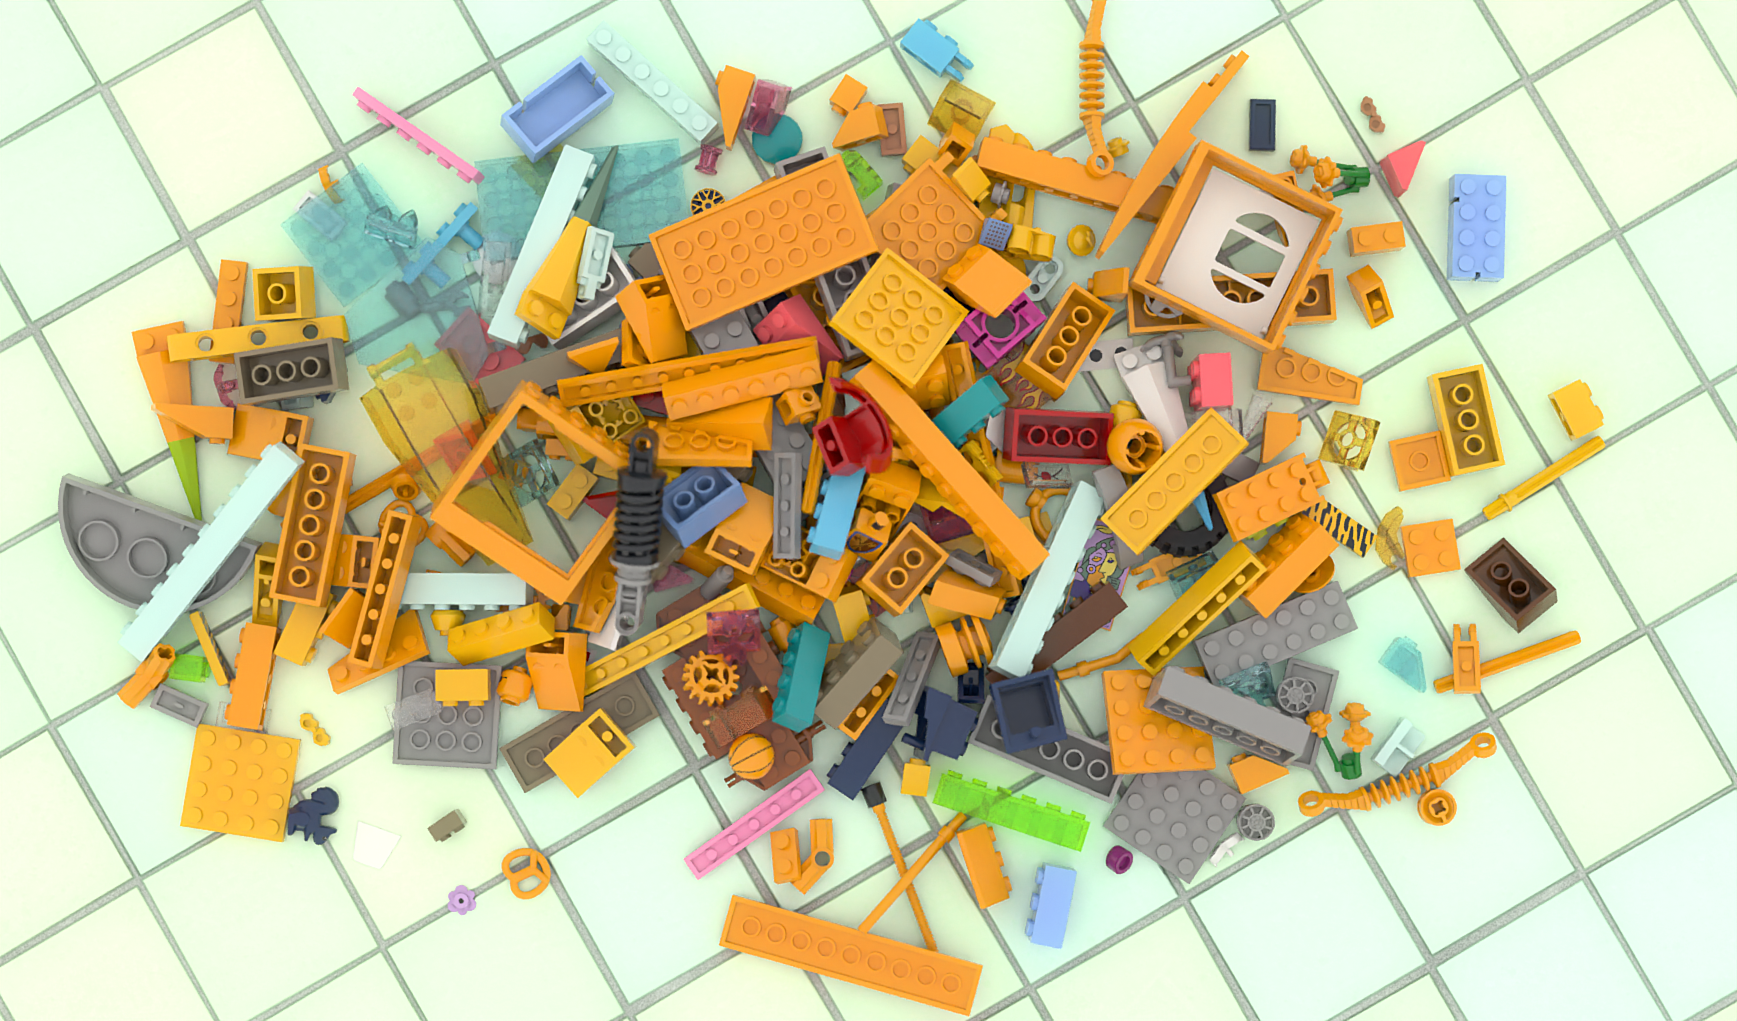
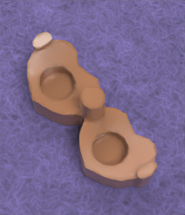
(1369, 109)

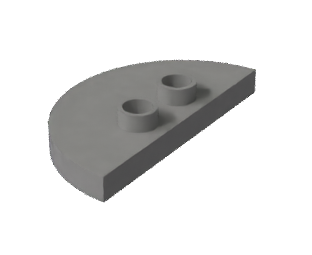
(132, 543)

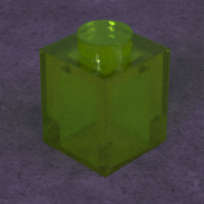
(190, 668)

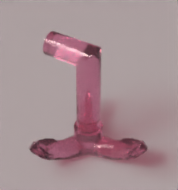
(224, 387)

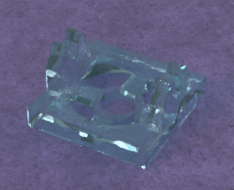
(550, 479)
(1251, 679)

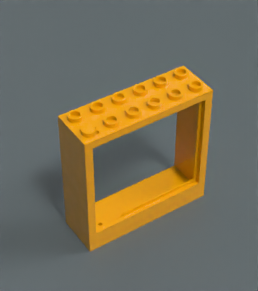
(497, 543)

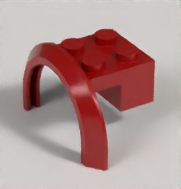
(857, 438)

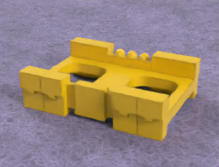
(981, 464)

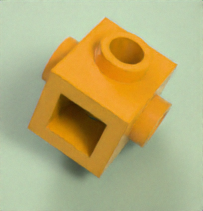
(798, 405)

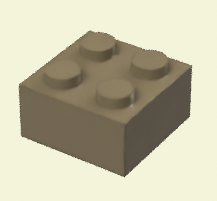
(451, 822)

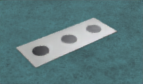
(1102, 354)

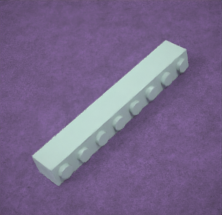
(554, 213)
(1048, 581)

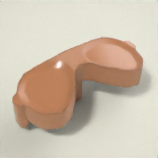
(540, 340)

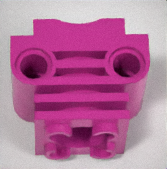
(991, 350)

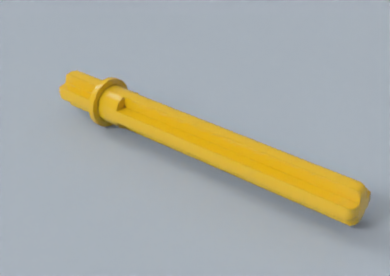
(1514, 496)

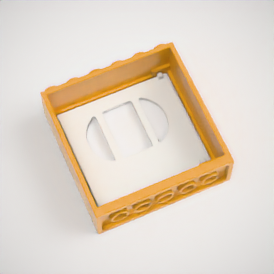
(1218, 206)

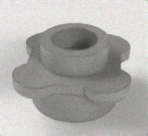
(1000, 194)

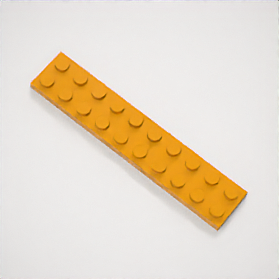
(851, 955)

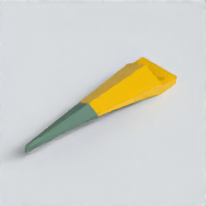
(554, 287)

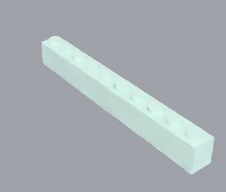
(211, 550)

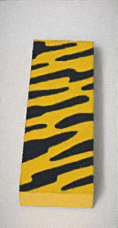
(1342, 527)
(210, 648)

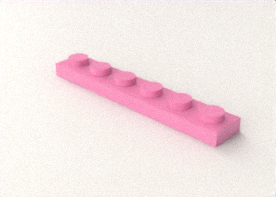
(425, 142)
(754, 824)

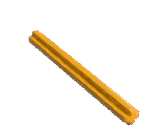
(816, 458)
(1516, 658)

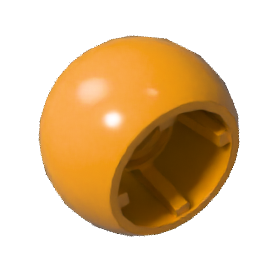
(1142, 453)

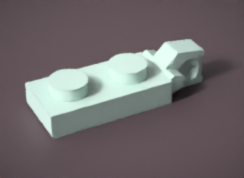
(594, 261)

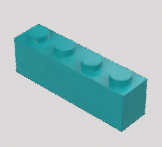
(971, 410)
(800, 677)

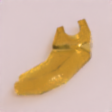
(1387, 539)

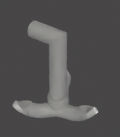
(1170, 347)

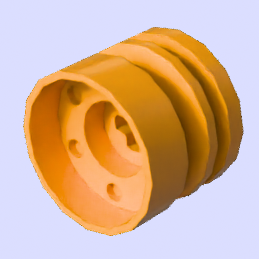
(964, 645)

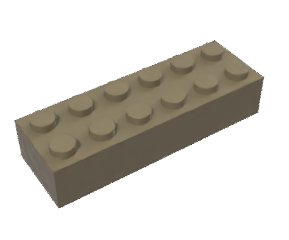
(543, 371)

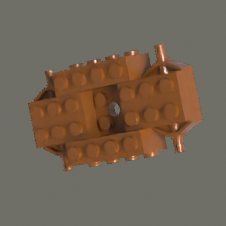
(761, 668)

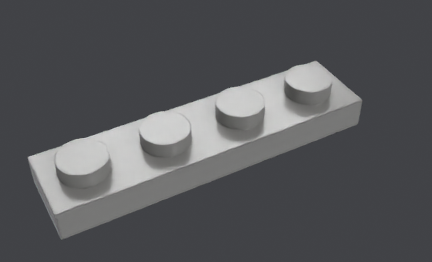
(787, 505)
(912, 679)

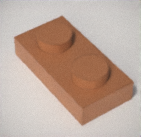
(896, 142)

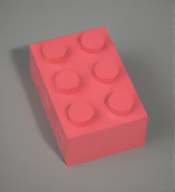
(1211, 381)

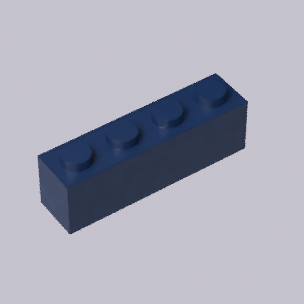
(863, 755)

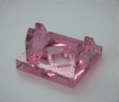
(733, 620)

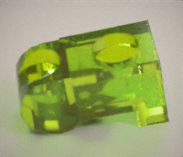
(862, 173)

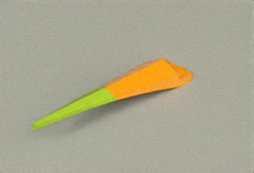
(170, 385)

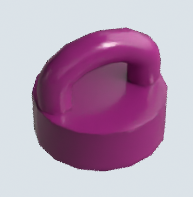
(1119, 859)

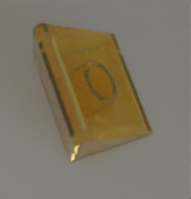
(961, 106)

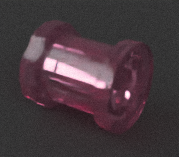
(708, 159)

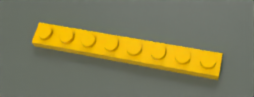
(663, 640)

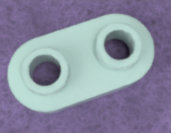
(1043, 279)

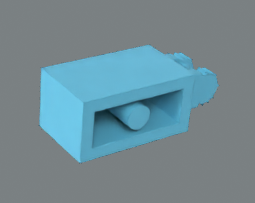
(934, 50)

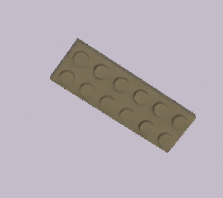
(624, 702)

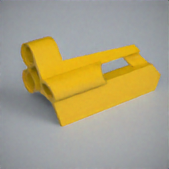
(1023, 240)

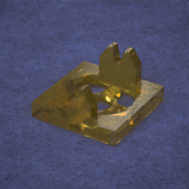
(1338, 421)

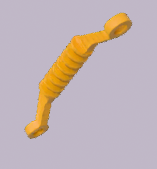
(1092, 117)
(1436, 773)

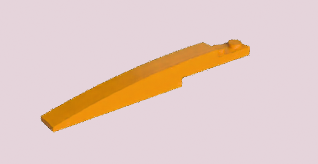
(1169, 149)

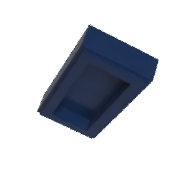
(1262, 124)

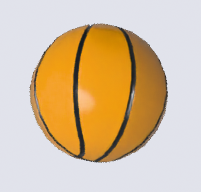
(751, 756)

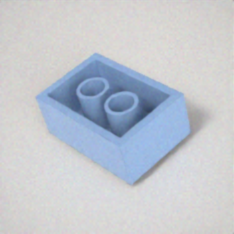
(1050, 905)

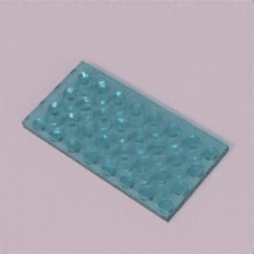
(640, 198)

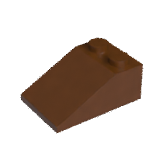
(1512, 585)

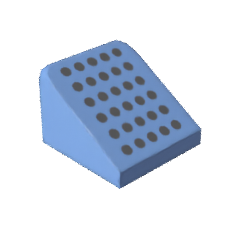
(995, 233)

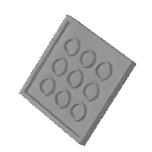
(456, 737)
(1175, 817)

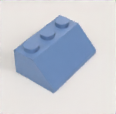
(700, 502)

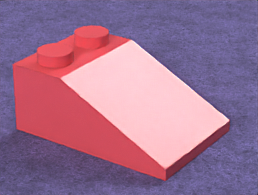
(795, 320)

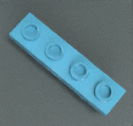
(461, 227)

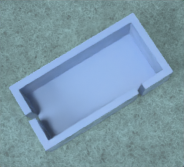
(557, 109)
(1476, 227)

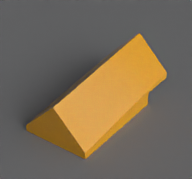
(743, 420)

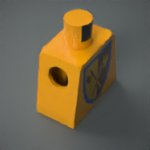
(868, 533)

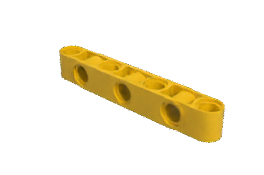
(227, 341)

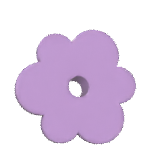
(467, 895)

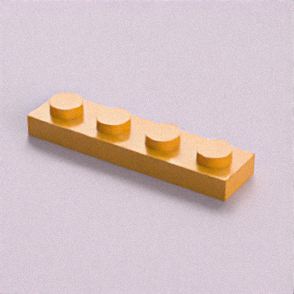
(229, 299)

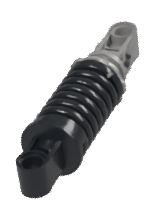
(637, 529)

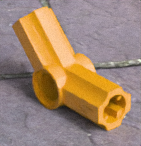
(148, 675)
(821, 840)

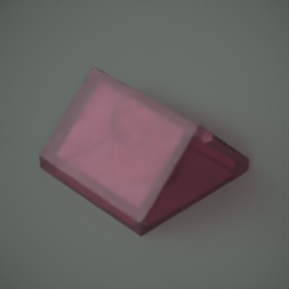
(673, 580)

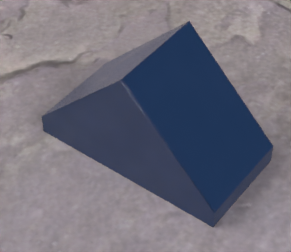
(971, 685)

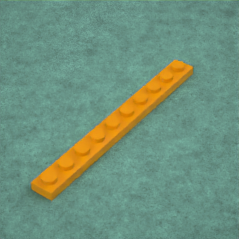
(649, 377)
(960, 378)

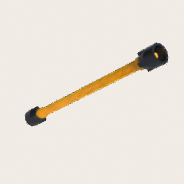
(875, 798)

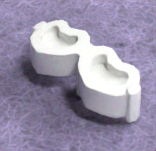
(1224, 847)

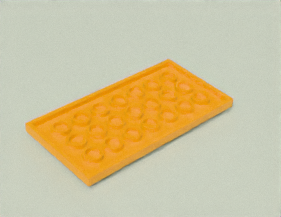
(763, 242)

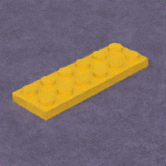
(1174, 481)

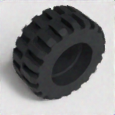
(1200, 539)

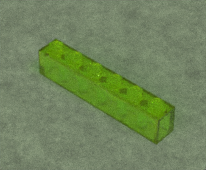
(1011, 812)

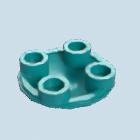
(781, 144)

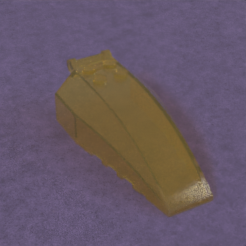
(431, 423)

